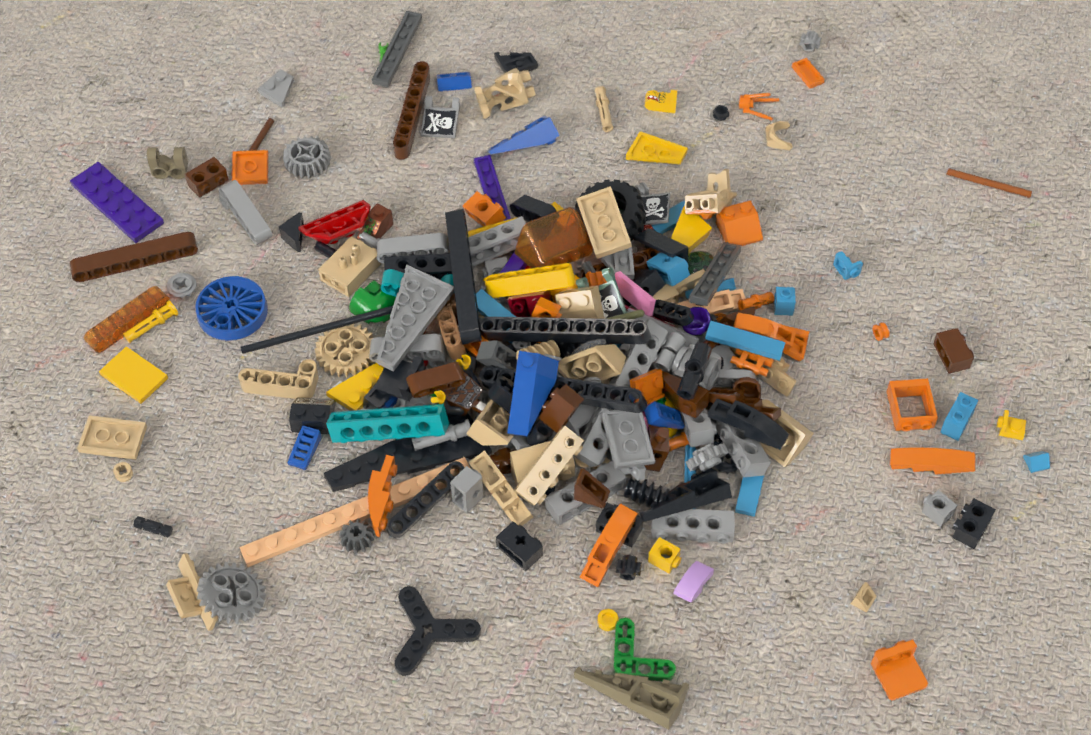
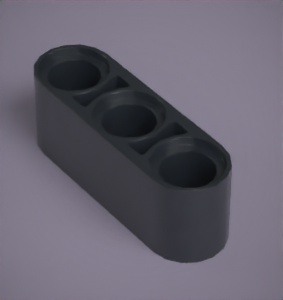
(531, 208)

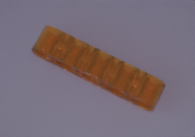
(134, 312)

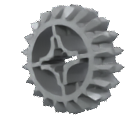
(306, 156)

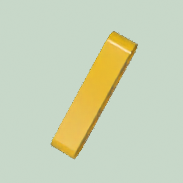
(530, 280)

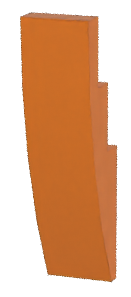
(937, 459)

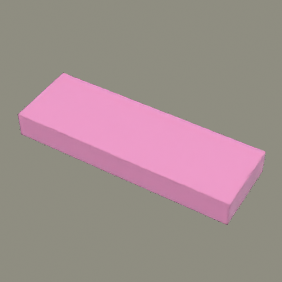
(635, 294)

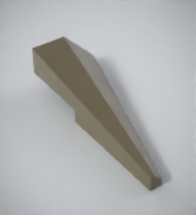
(652, 699)

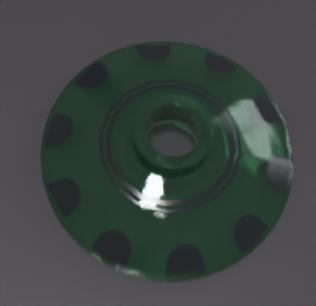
(698, 261)

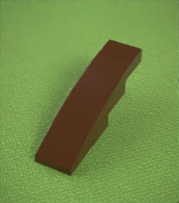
(731, 395)

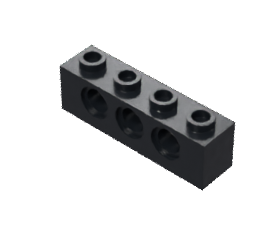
(431, 264)

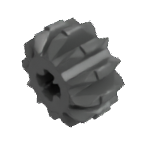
(362, 531)

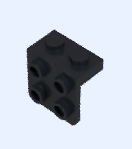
(395, 382)

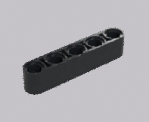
(420, 507)

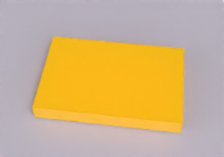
(133, 375)

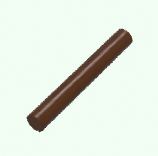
(262, 134)

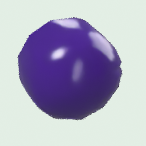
(700, 323)

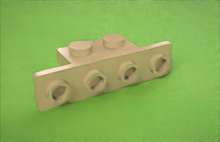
(776, 376)
(185, 596)

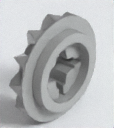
(178, 280)

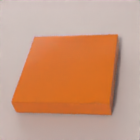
(250, 167)

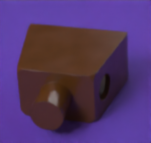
(660, 445)

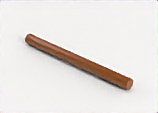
(987, 182)

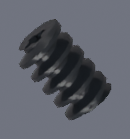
(643, 492)

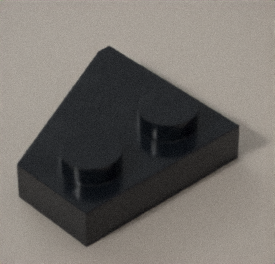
(521, 61)

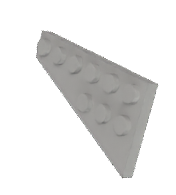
(413, 311)

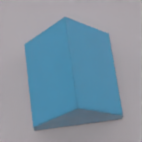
(1037, 461)

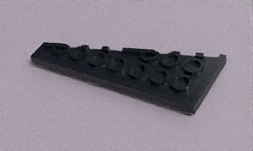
(406, 458)

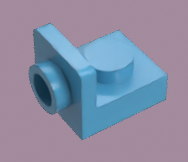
(845, 267)

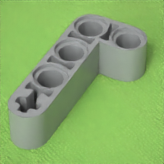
(234, 198)
(412, 245)
(428, 346)

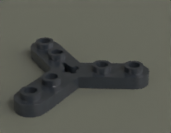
(442, 631)

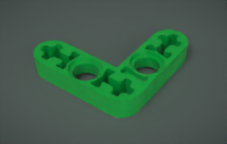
(628, 659)

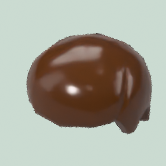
(751, 387)

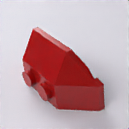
(338, 224)

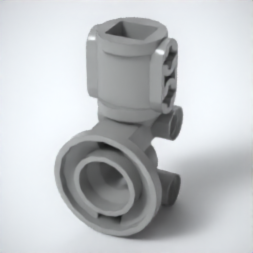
(674, 356)

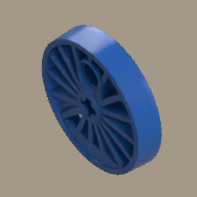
(227, 311)

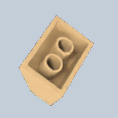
(598, 361)
(491, 426)
(796, 442)
(523, 459)

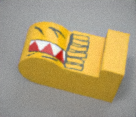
(661, 101)

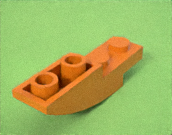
(793, 346)
(379, 494)
(608, 544)

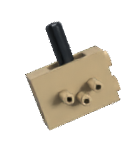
(348, 265)

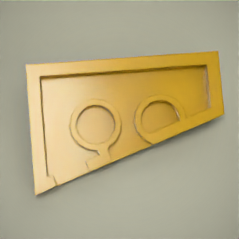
(655, 149)
(352, 391)

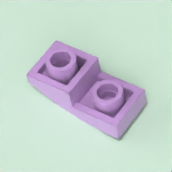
(693, 580)

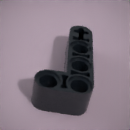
(501, 393)

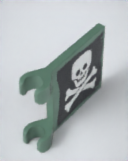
(609, 293)

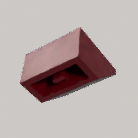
(524, 304)

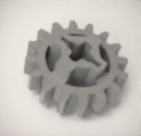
(707, 457)

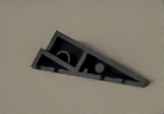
(697, 492)

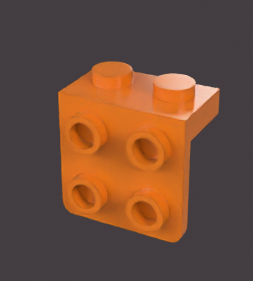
(899, 670)

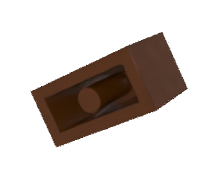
(953, 350)
(560, 408)

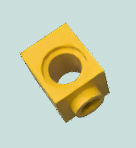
(661, 548)

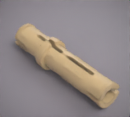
(602, 103)

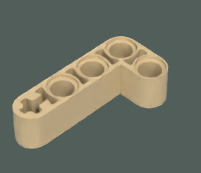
(256, 381)

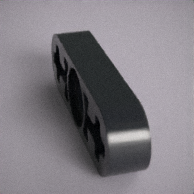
(675, 318)

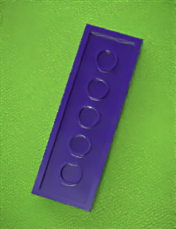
(117, 202)

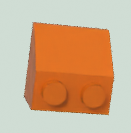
(739, 224)

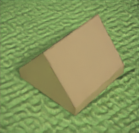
(864, 597)

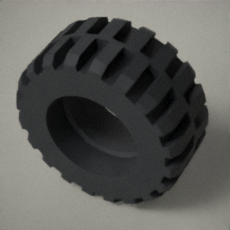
(627, 199)

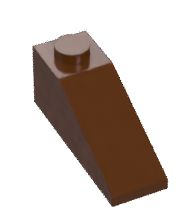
(689, 407)

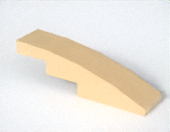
(501, 489)

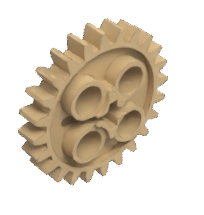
(344, 350)

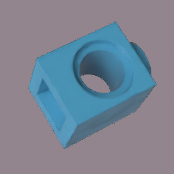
(784, 301)

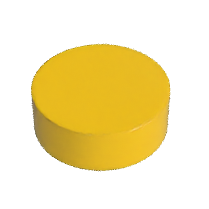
(607, 619)

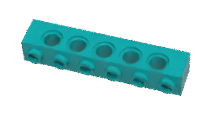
(388, 423)

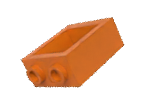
(910, 388)

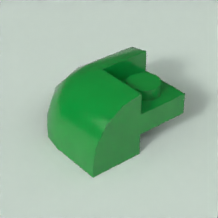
(371, 299)

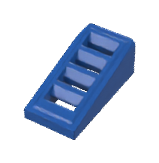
(661, 416)
(309, 436)

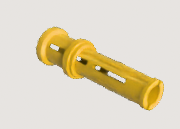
(160, 318)

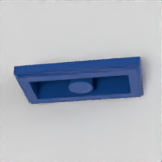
(454, 81)

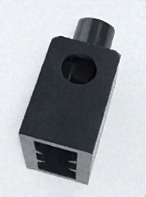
(648, 280)

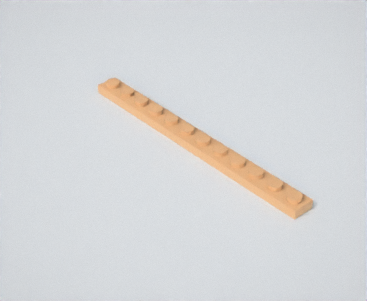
(335, 519)

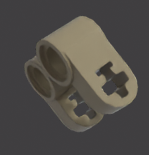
(162, 166)

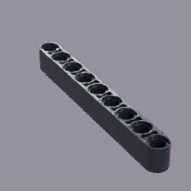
(463, 277)
(571, 335)
(589, 393)

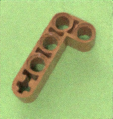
(450, 329)

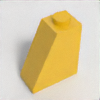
(690, 230)

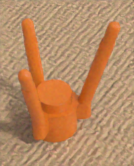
(747, 102)

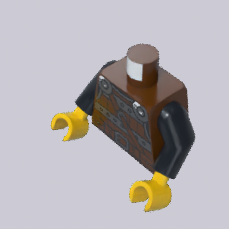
(462, 398)

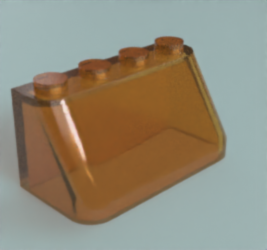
(554, 239)

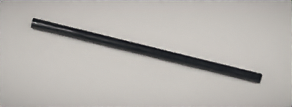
(317, 329)

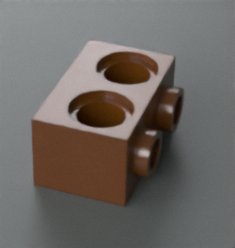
(206, 177)

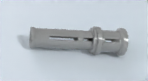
(453, 433)

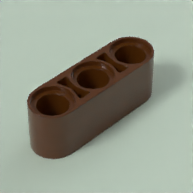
(436, 379)

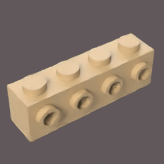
(548, 466)

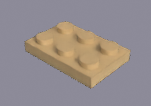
(112, 437)

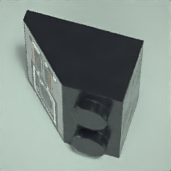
(311, 413)

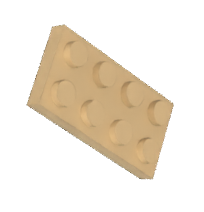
(604, 222)

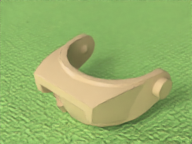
(773, 140)

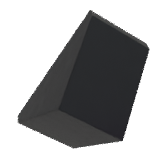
(290, 232)

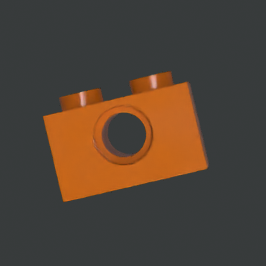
(483, 210)

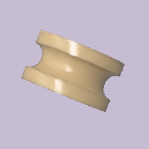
(120, 467)

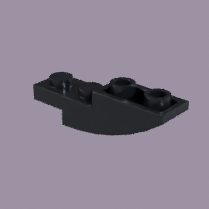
(753, 422)

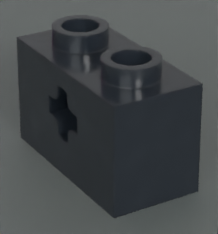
(519, 545)

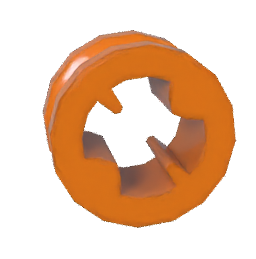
(880, 331)

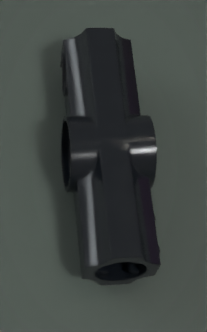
(694, 371)

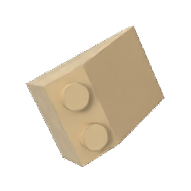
(580, 303)

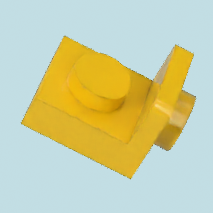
(1011, 427)

